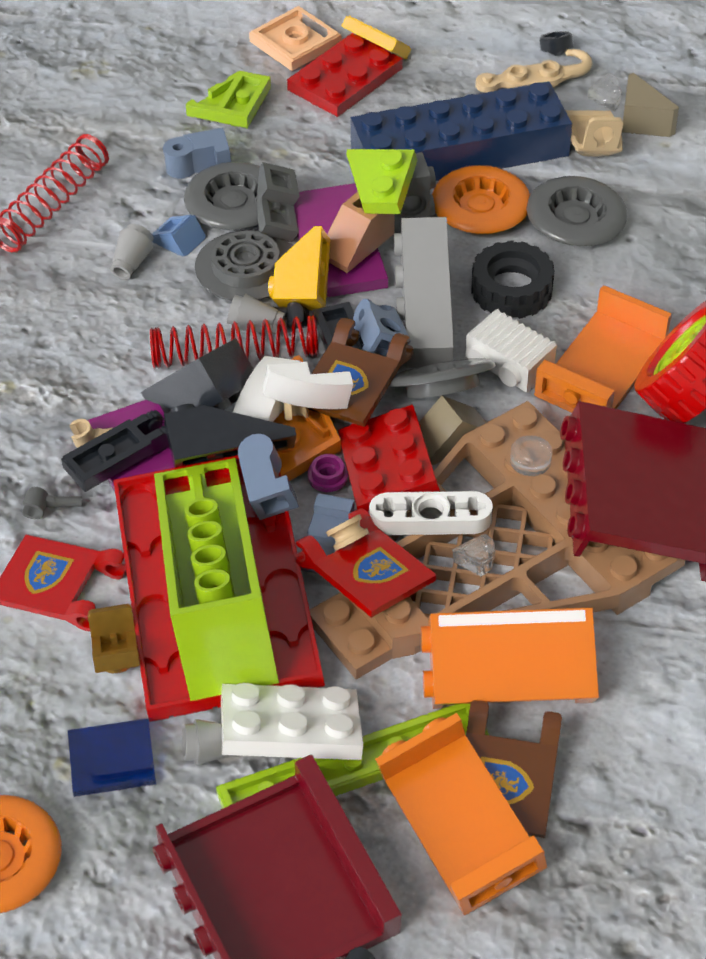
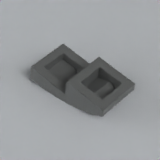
(276, 200)

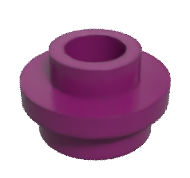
(327, 473)

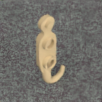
(528, 74)

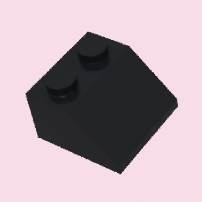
(208, 381)

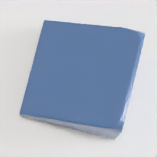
(179, 234)

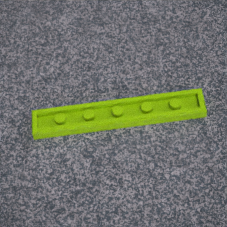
(341, 773)

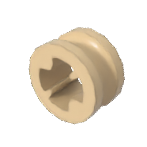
(347, 532)

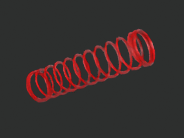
(15, 228)
(311, 344)

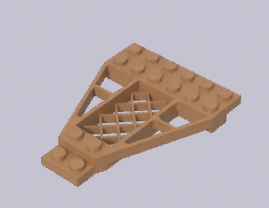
(614, 573)

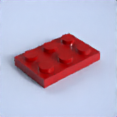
(344, 74)
(387, 456)

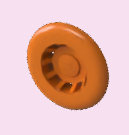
(481, 199)
(26, 868)

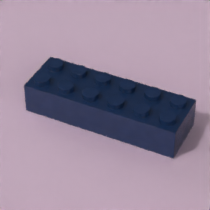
(478, 129)

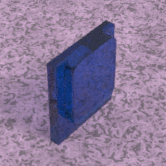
(111, 757)

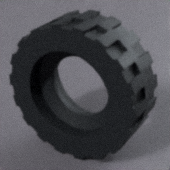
(516, 258)

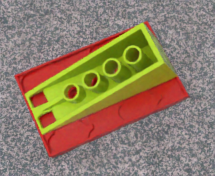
(211, 588)

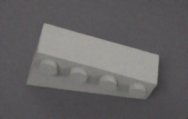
(425, 289)

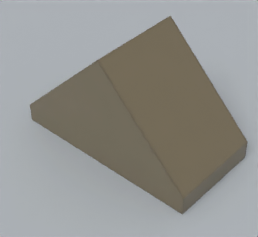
(648, 110)
(446, 425)

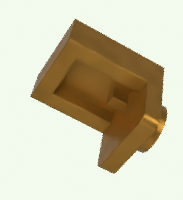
(113, 639)

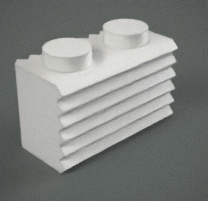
(512, 348)

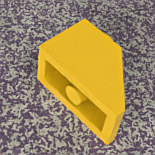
(303, 272)

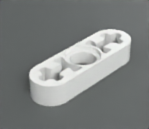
(444, 501)

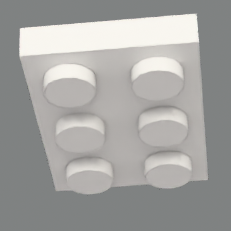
(290, 721)

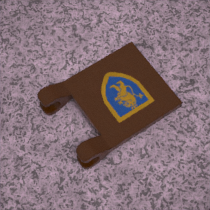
(369, 371)
(519, 767)

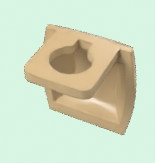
(595, 132)

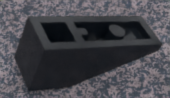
(214, 433)

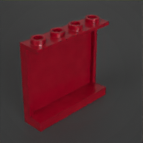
(635, 482)
(279, 876)

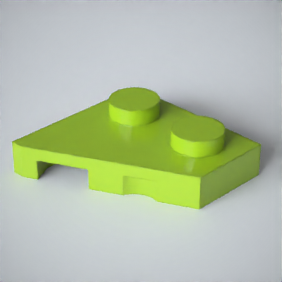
(233, 100)
(382, 177)

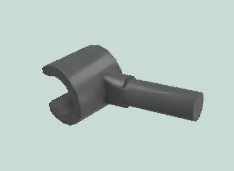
(37, 500)

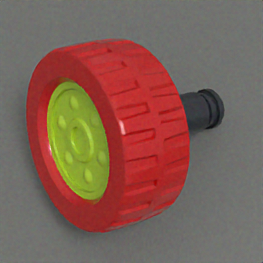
(676, 371)

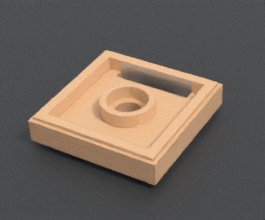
(294, 38)

